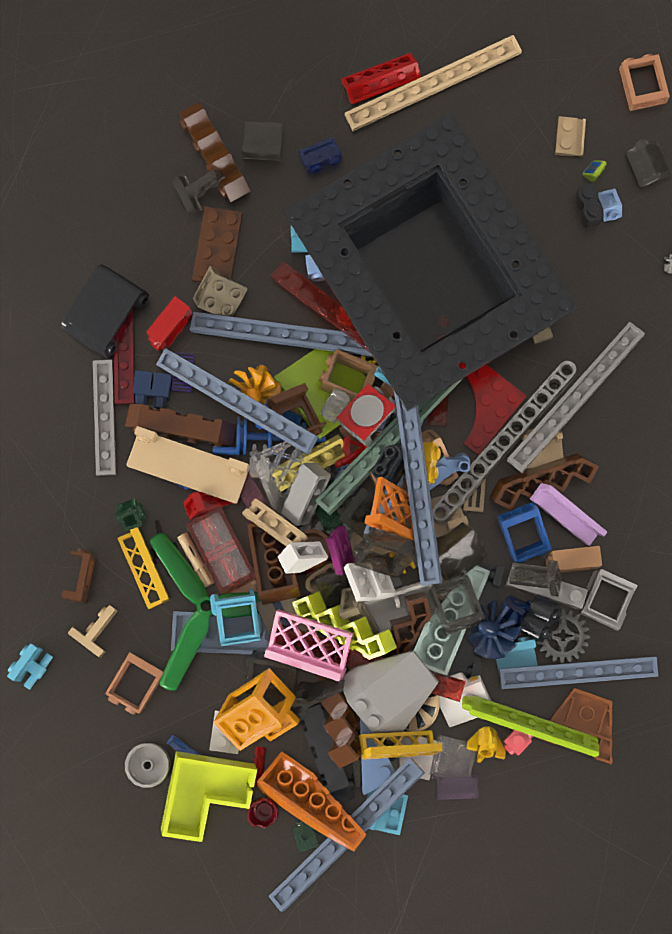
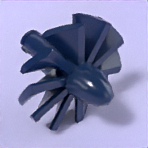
(493, 636)

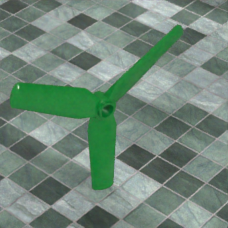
(197, 625)

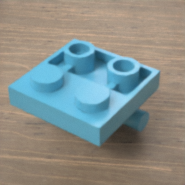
(28, 663)
(392, 819)

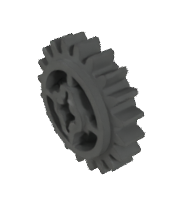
(579, 636)

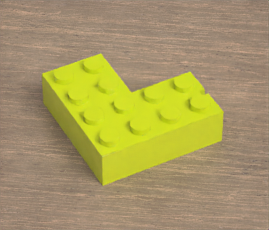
(196, 784)

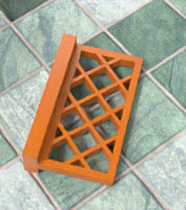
(386, 521)

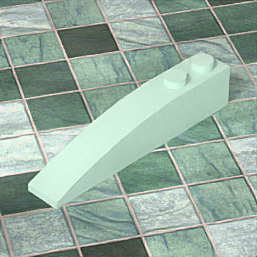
(433, 646)

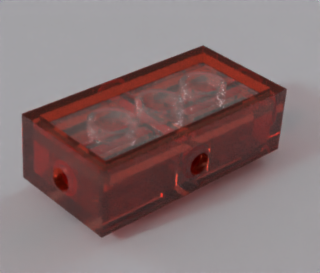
(221, 551)

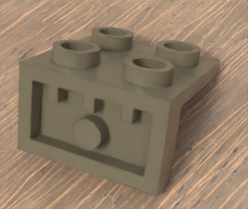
(219, 294)

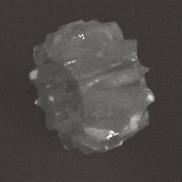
(335, 405)

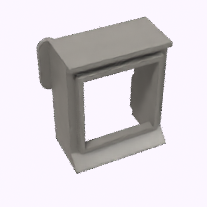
(593, 585)

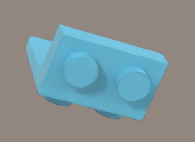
(521, 656)

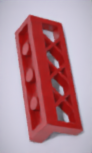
(381, 78)

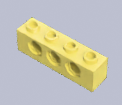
(323, 454)

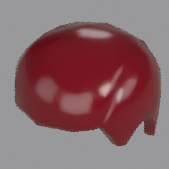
(262, 812)

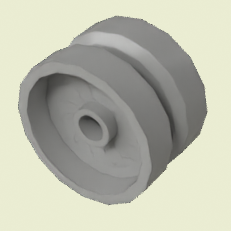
(159, 761)

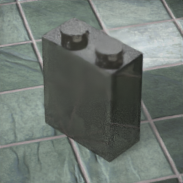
(460, 551)

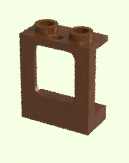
(296, 398)
(84, 578)

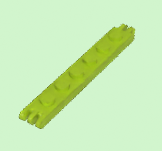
(531, 725)

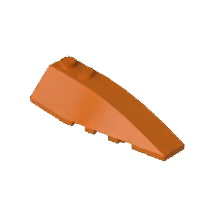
(308, 800)

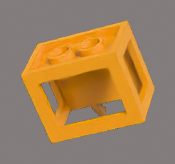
(254, 716)

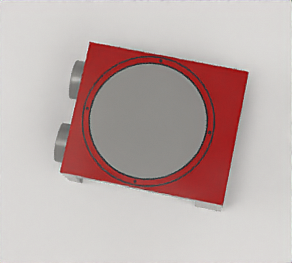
(366, 413)

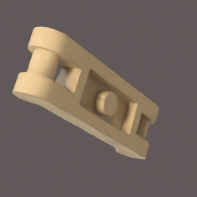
(273, 523)

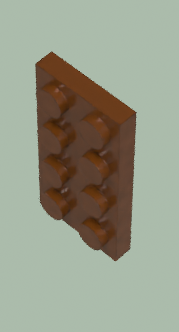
(217, 242)

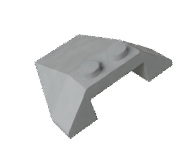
(389, 691)

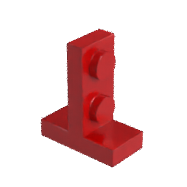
(201, 503)

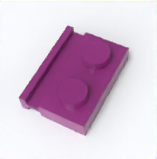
(340, 549)

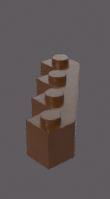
(213, 151)
(186, 426)
(555, 473)
(408, 628)
(342, 727)

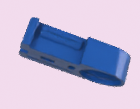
(180, 746)

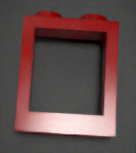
(169, 324)

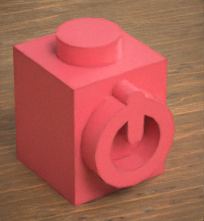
(516, 742)

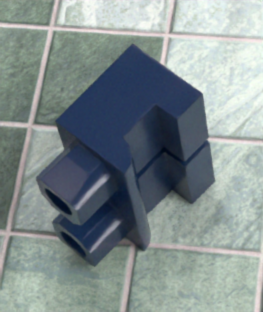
(159, 391)

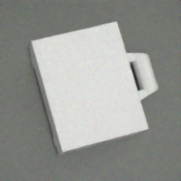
(453, 710)

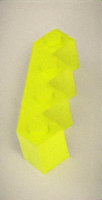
(362, 638)

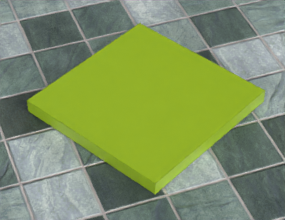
(308, 371)

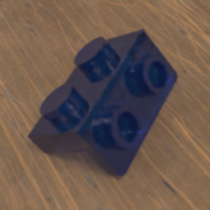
(320, 155)

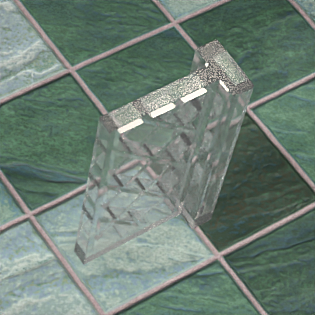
(265, 474)

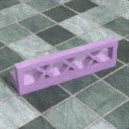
(567, 514)

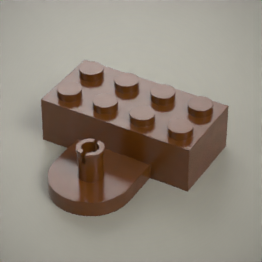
(271, 579)

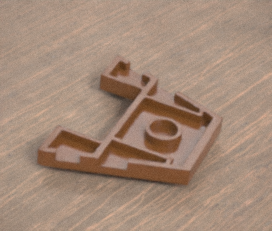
(588, 715)

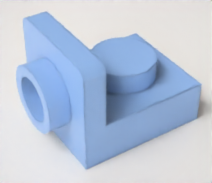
(610, 204)

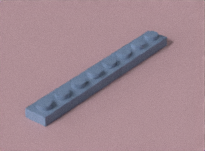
(578, 672)

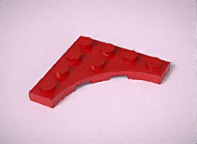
(494, 403)

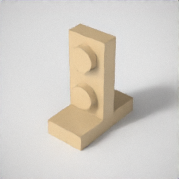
(94, 631)

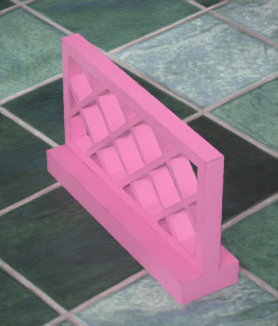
(308, 661)

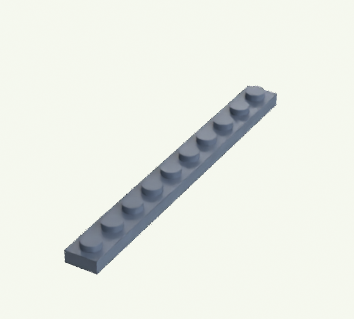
(275, 333)
(237, 401)
(419, 494)
(330, 850)

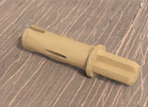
(195, 559)

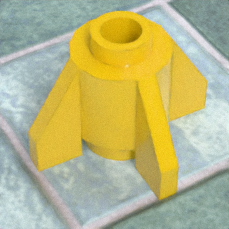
(486, 743)

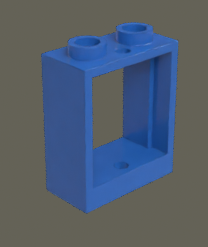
(517, 516)

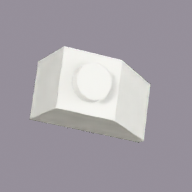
(302, 556)

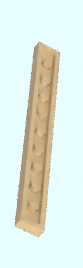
(433, 83)

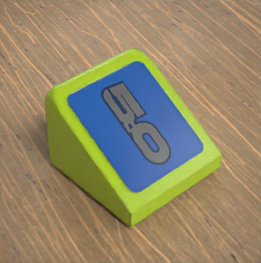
(594, 170)

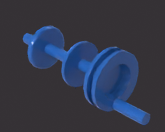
(243, 436)

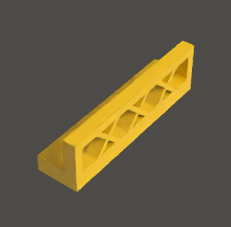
(150, 565)
(398, 748)

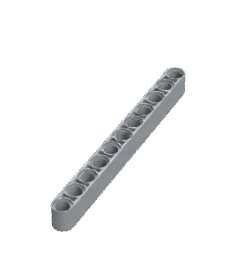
(508, 434)

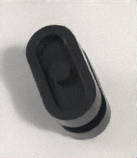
(390, 465)

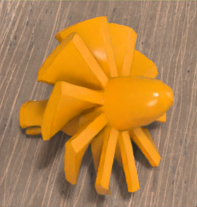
(259, 386)

